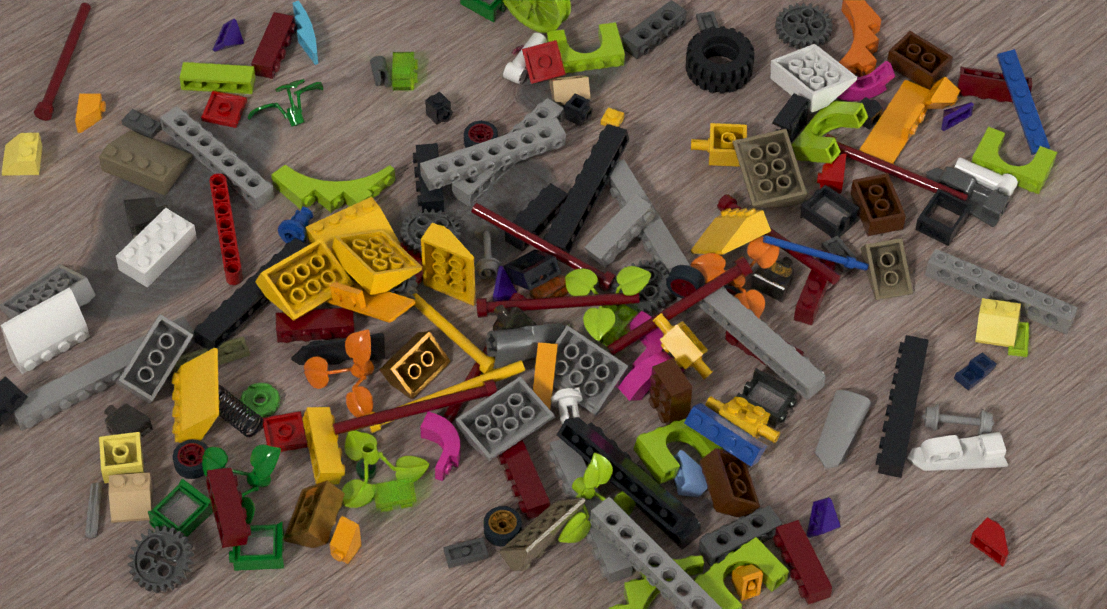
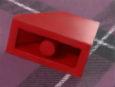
(833, 174)
(991, 540)

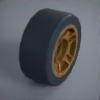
(502, 516)

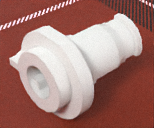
(567, 401)

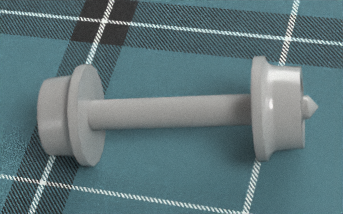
(487, 266)
(932, 418)

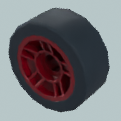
(479, 132)
(684, 280)
(183, 458)

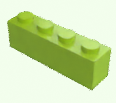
(217, 78)

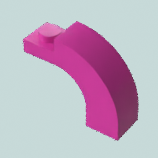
(870, 84)
(651, 340)
(638, 380)
(446, 436)

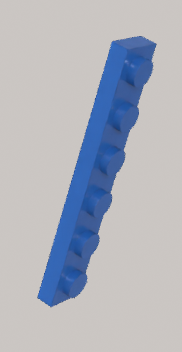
(1022, 101)

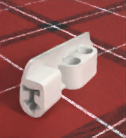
(956, 453)

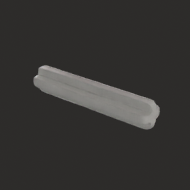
(93, 510)

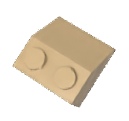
(565, 87)
(130, 497)

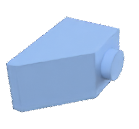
(689, 478)

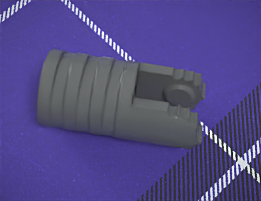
(380, 71)

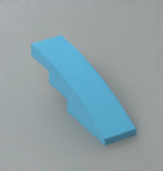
(305, 32)

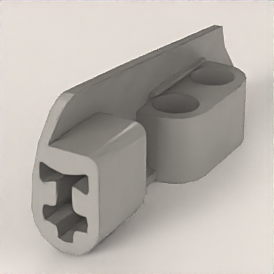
(841, 426)

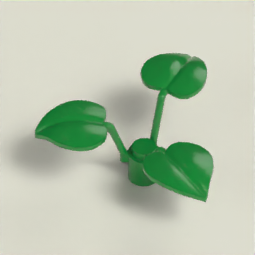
(294, 114)
(262, 459)

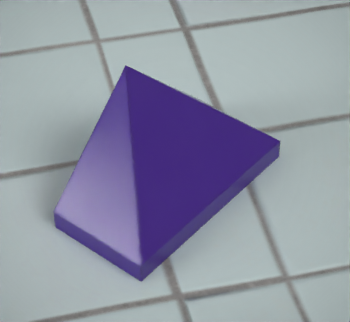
(228, 36)
(956, 115)
(503, 286)
(822, 518)

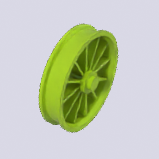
(547, 13)

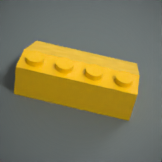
(354, 219)
(731, 231)
(374, 260)
(447, 264)
(303, 280)
(195, 397)

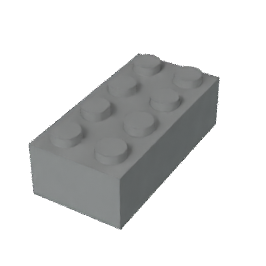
(154, 359)

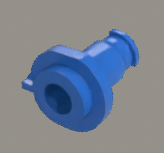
(295, 226)

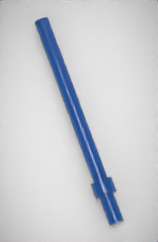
(848, 262)

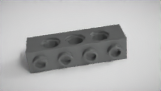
(654, 29)
(715, 552)

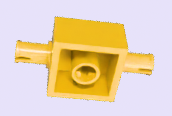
(721, 143)
(683, 345)
(745, 416)

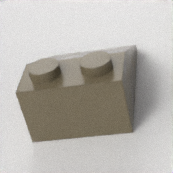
(887, 269)

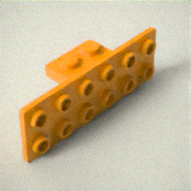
(897, 123)
(382, 306)

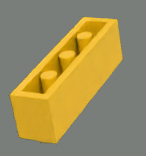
(323, 445)

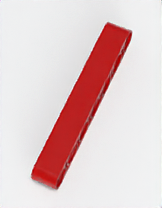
(226, 229)

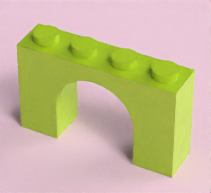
(608, 55)
(812, 146)
(1028, 176)
(657, 458)
(750, 553)

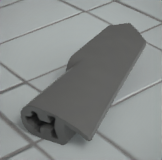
(985, 204)
(520, 343)

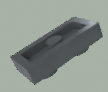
(706, 20)
(141, 124)
(837, 246)
(465, 552)

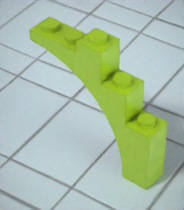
(330, 194)
(640, 593)

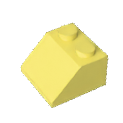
(23, 155)
(998, 322)
(121, 455)

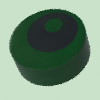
(360, 470)

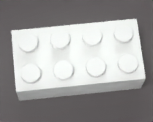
(156, 247)

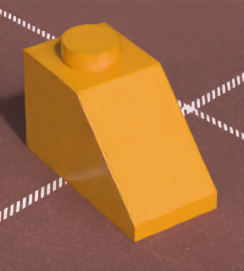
(941, 95)
(89, 110)
(345, 540)
(747, 581)

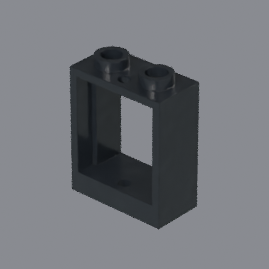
(936, 229)
(535, 264)

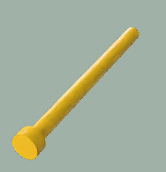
(486, 363)
(496, 375)

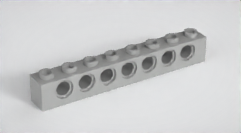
(492, 154)
(217, 157)
(472, 188)
(992, 286)
(652, 553)

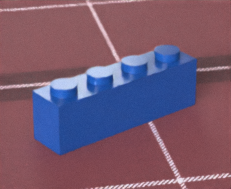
(725, 434)

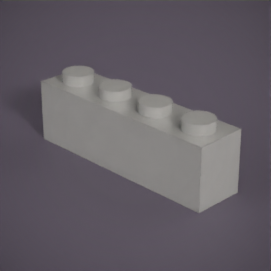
(620, 230)

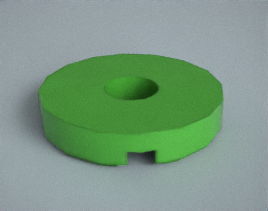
(265, 391)

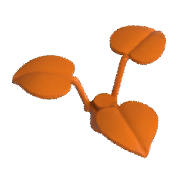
(712, 265)
(359, 348)

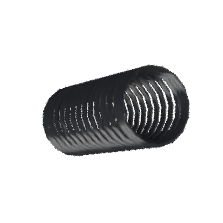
(249, 422)

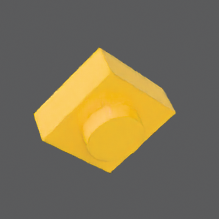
(612, 117)

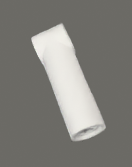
(517, 70)
(1003, 184)

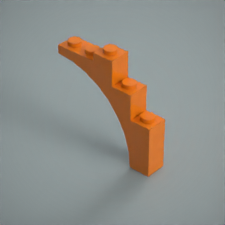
(864, 26)

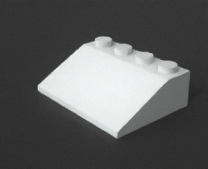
(812, 75)
(44, 331)

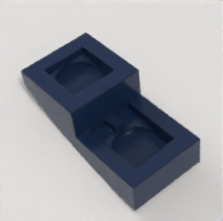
(976, 371)

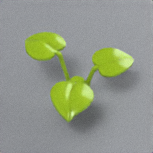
(601, 320)
(364, 446)
(597, 473)

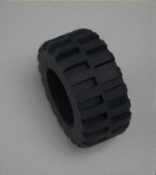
(723, 43)

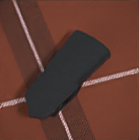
(334, 350)

